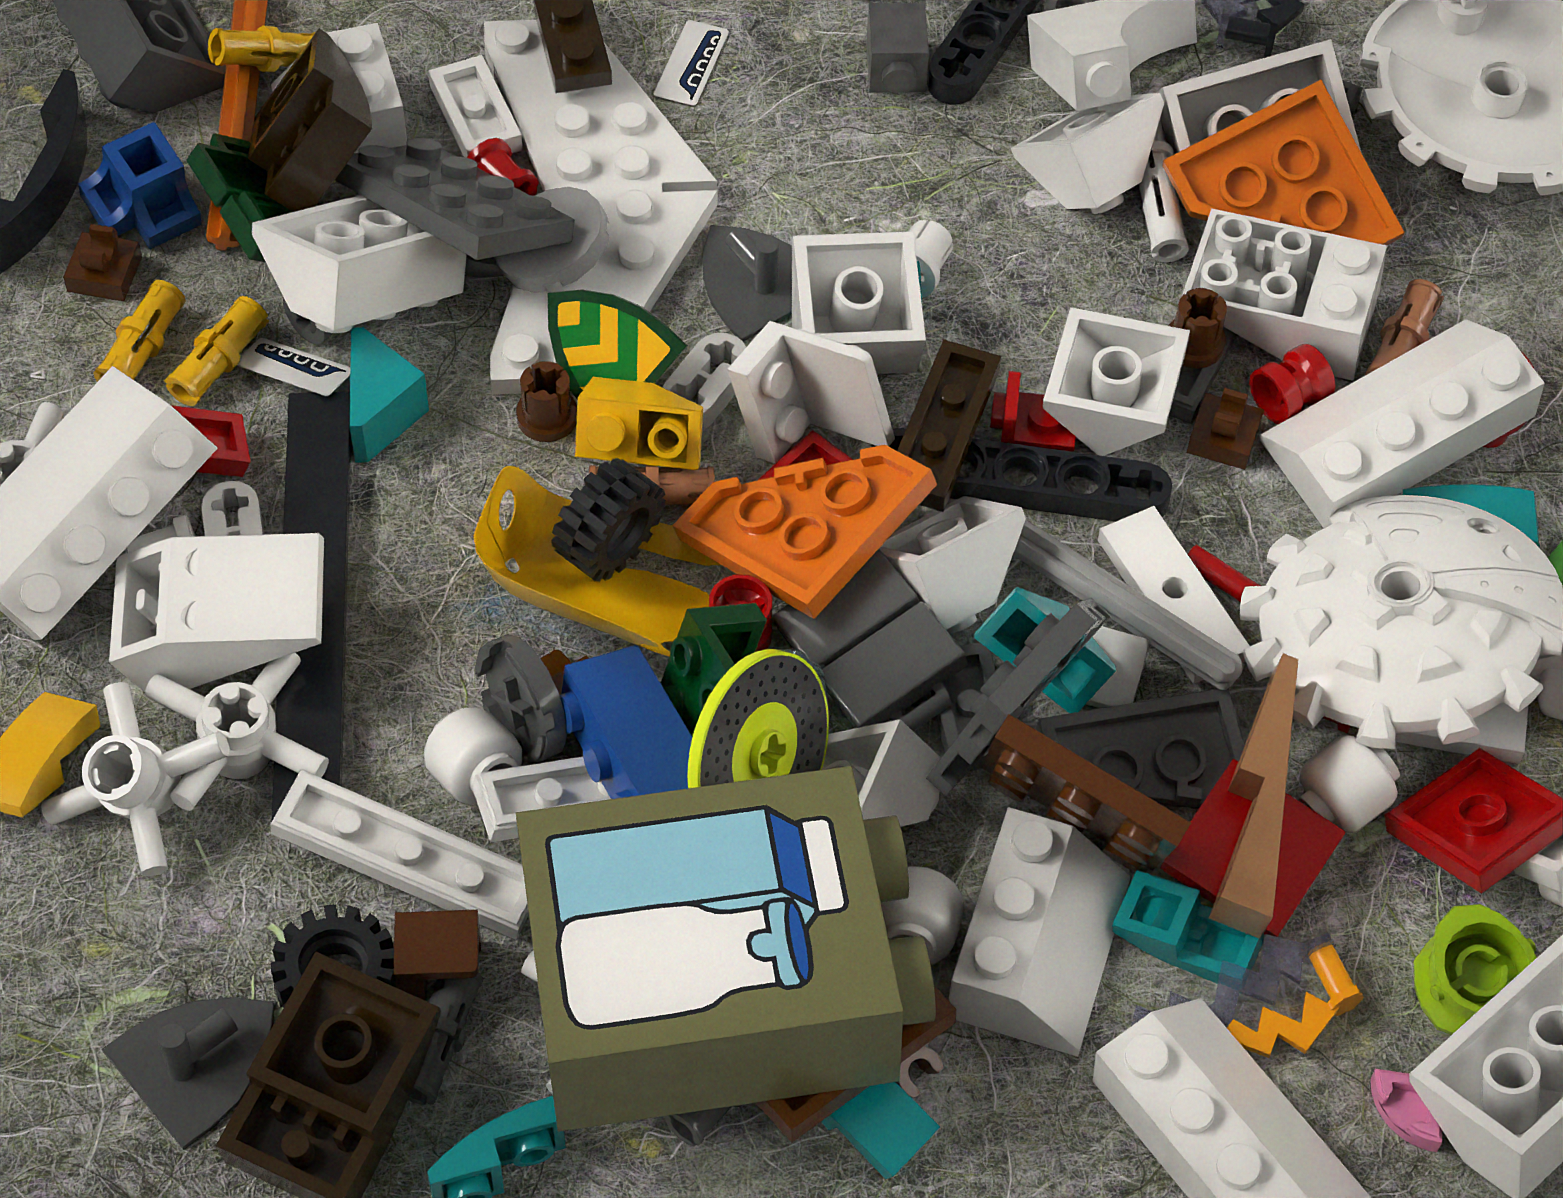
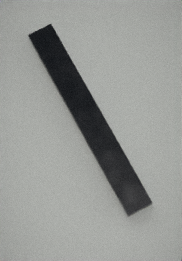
(318, 502)

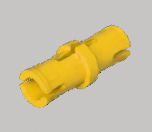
(261, 48)
(157, 312)
(216, 351)

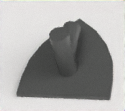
(747, 278)
(193, 1061)

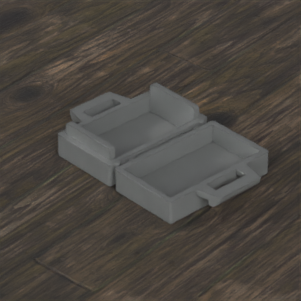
(877, 648)

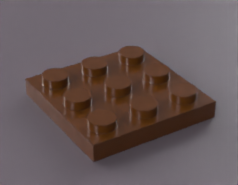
(1082, 795)

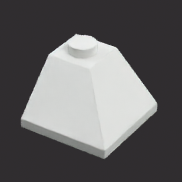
(1094, 152)
(957, 557)
(888, 770)

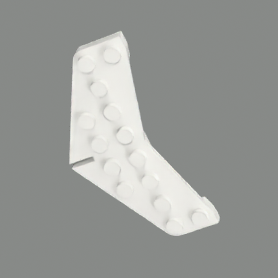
(620, 153)

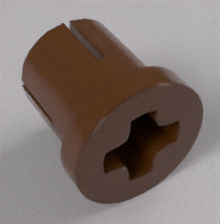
(1204, 316)
(545, 406)

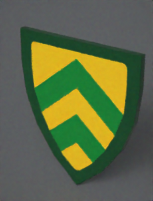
(608, 338)

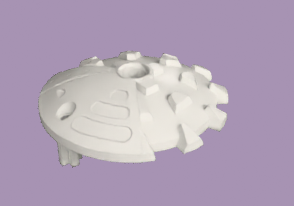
(1473, 87)
(1407, 617)

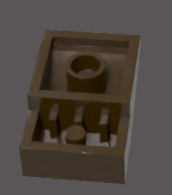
(310, 125)
(330, 1083)

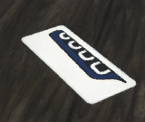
(691, 62)
(294, 366)

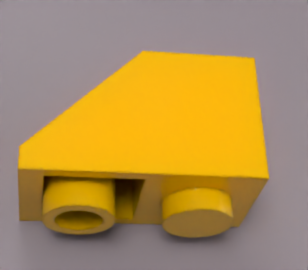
(638, 424)

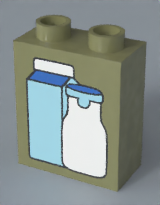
(719, 947)

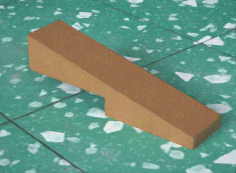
(1260, 776)

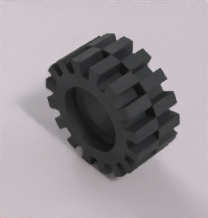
(608, 519)
(330, 937)

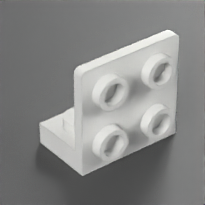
(802, 380)

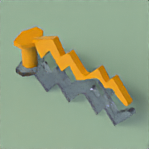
(1286, 958)

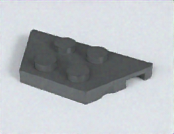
(1015, 688)

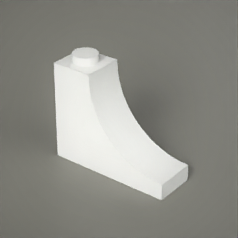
(1095, 45)

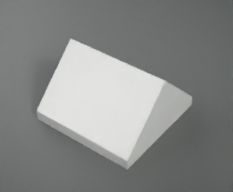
(1114, 379)

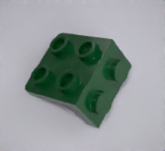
(703, 652)

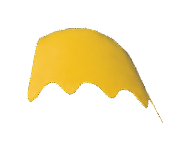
(629, 605)

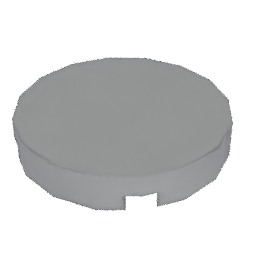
(566, 261)

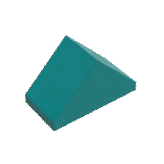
(384, 395)
(1014, 622)

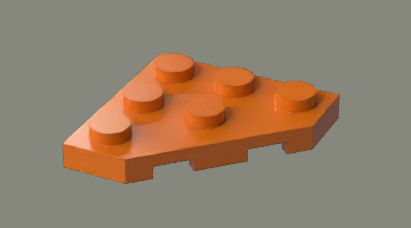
(1288, 168)
(807, 523)

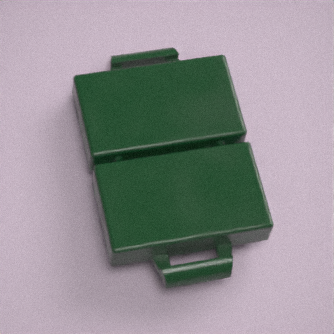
(235, 187)

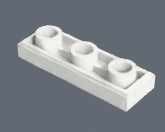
(1160, 569)

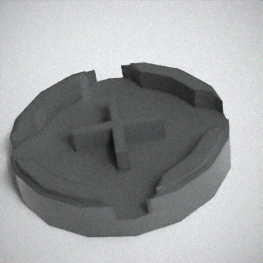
(522, 696)

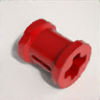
(495, 158)

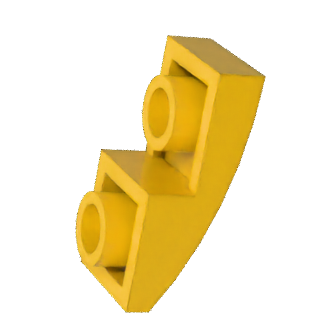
(36, 744)

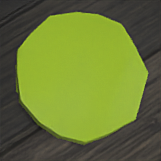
(1468, 964)

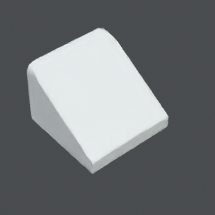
(1129, 656)

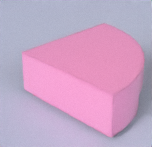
(1404, 1110)

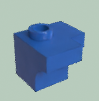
(141, 188)

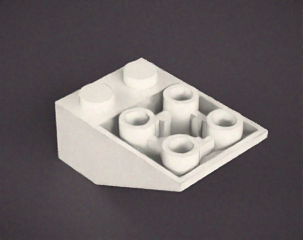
(1291, 285)
(215, 605)

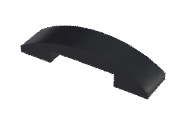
(52, 177)

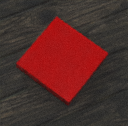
(1478, 820)
(1213, 834)

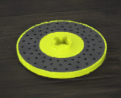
(761, 722)

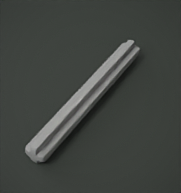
(1128, 607)

